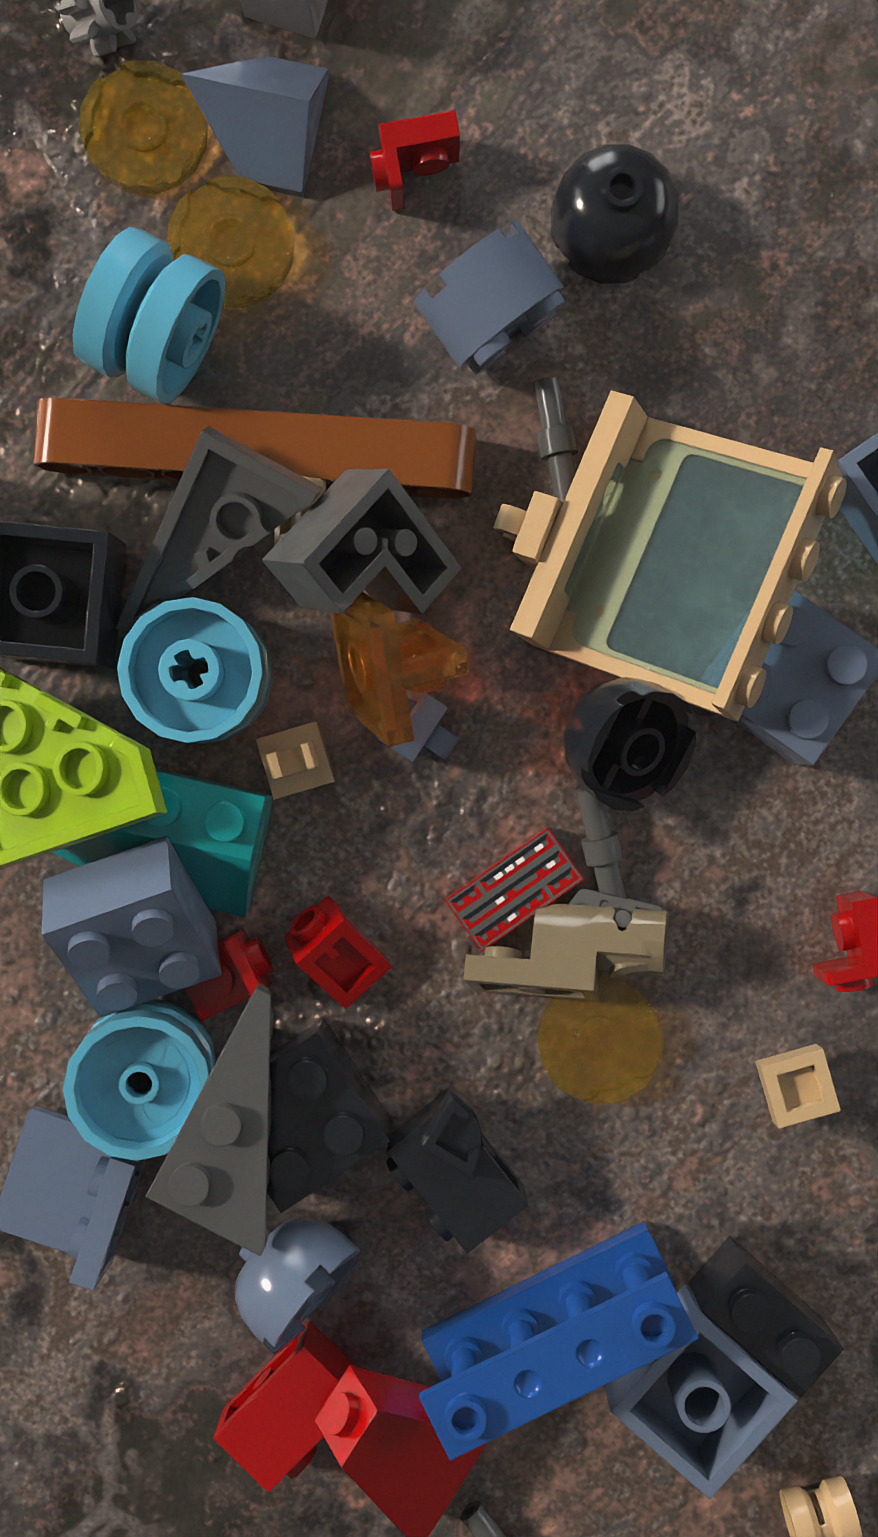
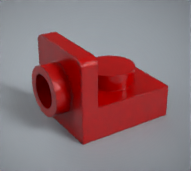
(416, 145)
(857, 933)
(335, 952)
(243, 967)

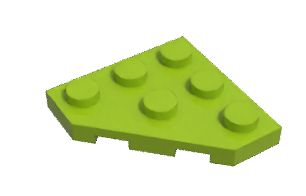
(65, 775)

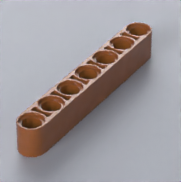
(160, 438)

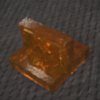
(387, 659)

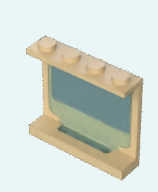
(678, 557)

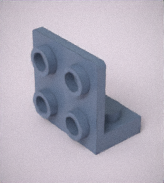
(68, 1194)

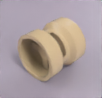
(833, 1509)

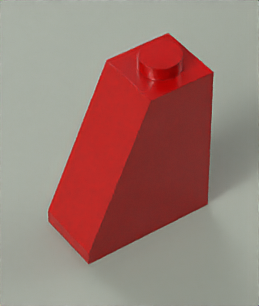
(392, 1448)

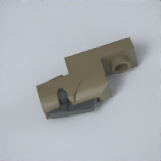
(573, 948)

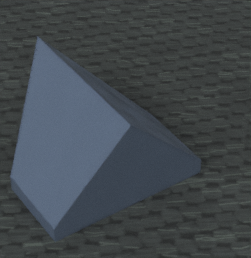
(264, 117)

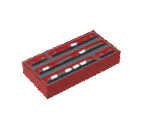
(514, 889)

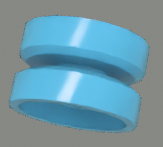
(148, 314)
(159, 663)
(106, 1085)

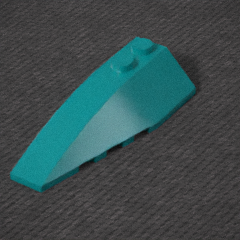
(213, 830)

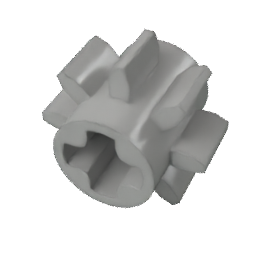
(100, 22)

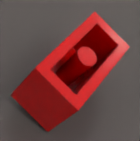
(273, 1417)

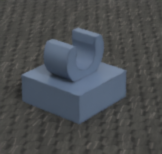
(425, 715)

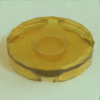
(143, 128)
(238, 231)
(601, 1047)

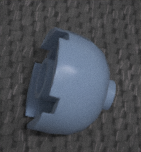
(292, 1278)

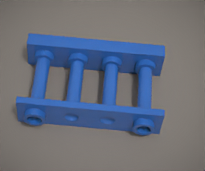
(552, 1340)

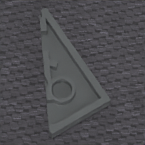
(217, 512)
(221, 1154)

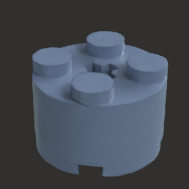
(491, 295)

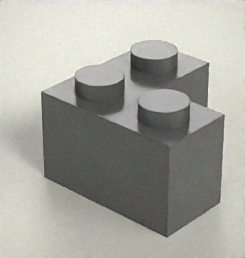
(360, 539)

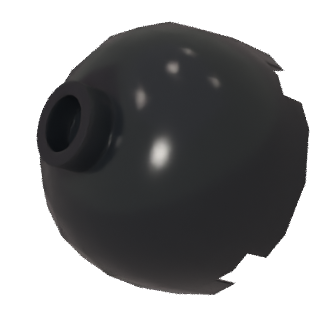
(614, 213)
(628, 741)

